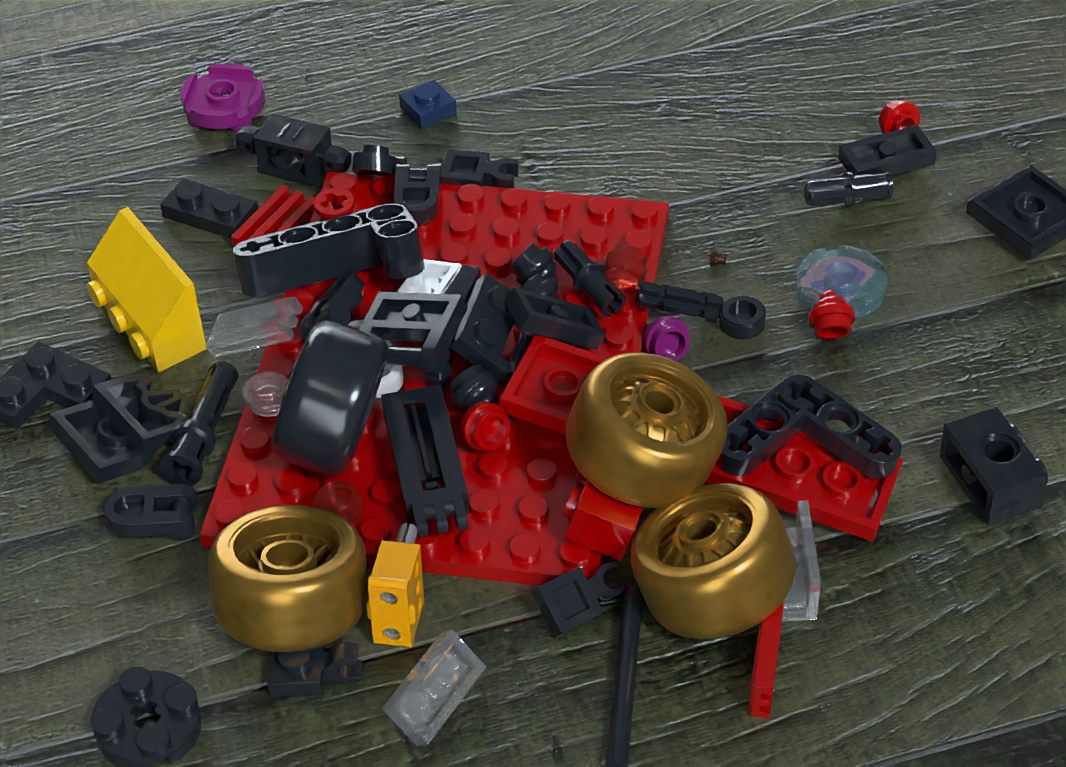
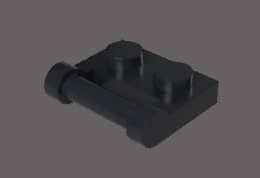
(416, 319)
(486, 330)

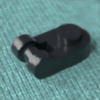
(376, 162)
(419, 190)
(335, 302)
(134, 512)

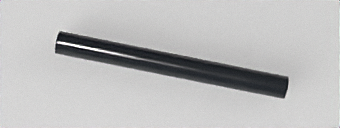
(625, 678)

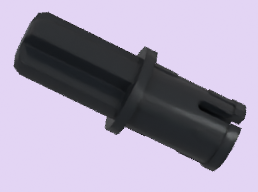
(848, 189)
(590, 278)

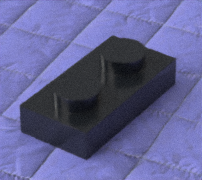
(889, 152)
(207, 208)
(554, 318)

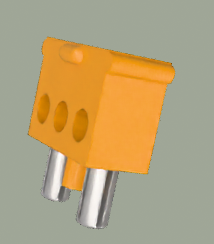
(396, 590)

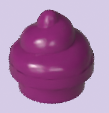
(667, 338)

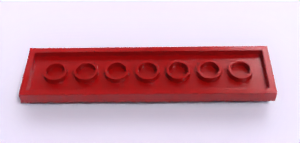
(799, 471)

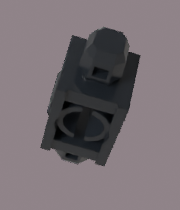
(293, 149)

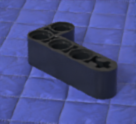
(330, 248)

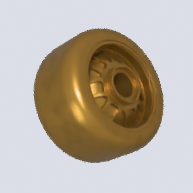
(645, 429)
(713, 561)
(288, 578)

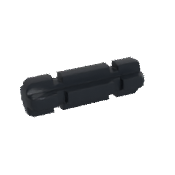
(678, 300)

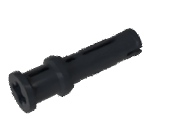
(195, 436)

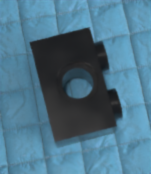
(993, 465)

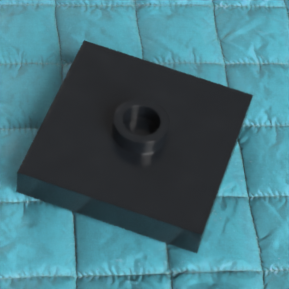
(1023, 211)

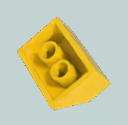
(145, 294)

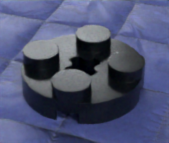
(141, 693)

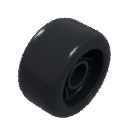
(329, 397)

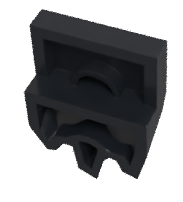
(119, 426)

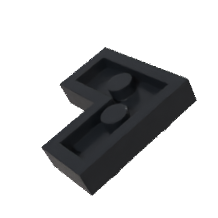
(43, 376)

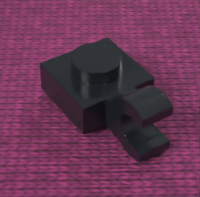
(307, 670)

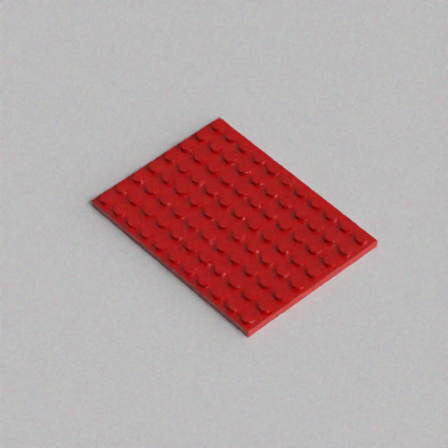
(512, 490)

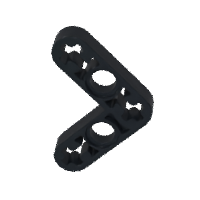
(797, 416)

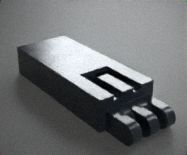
(424, 453)

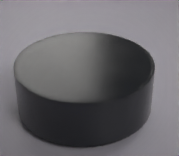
(742, 317)

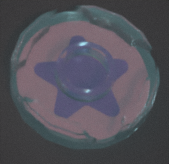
(848, 272)

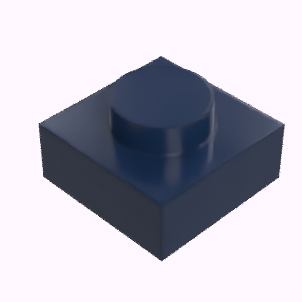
(427, 104)

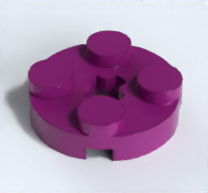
(204, 100)

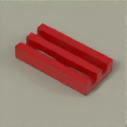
(273, 212)
(765, 664)

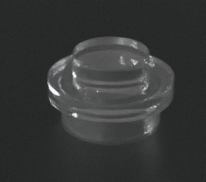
(264, 393)

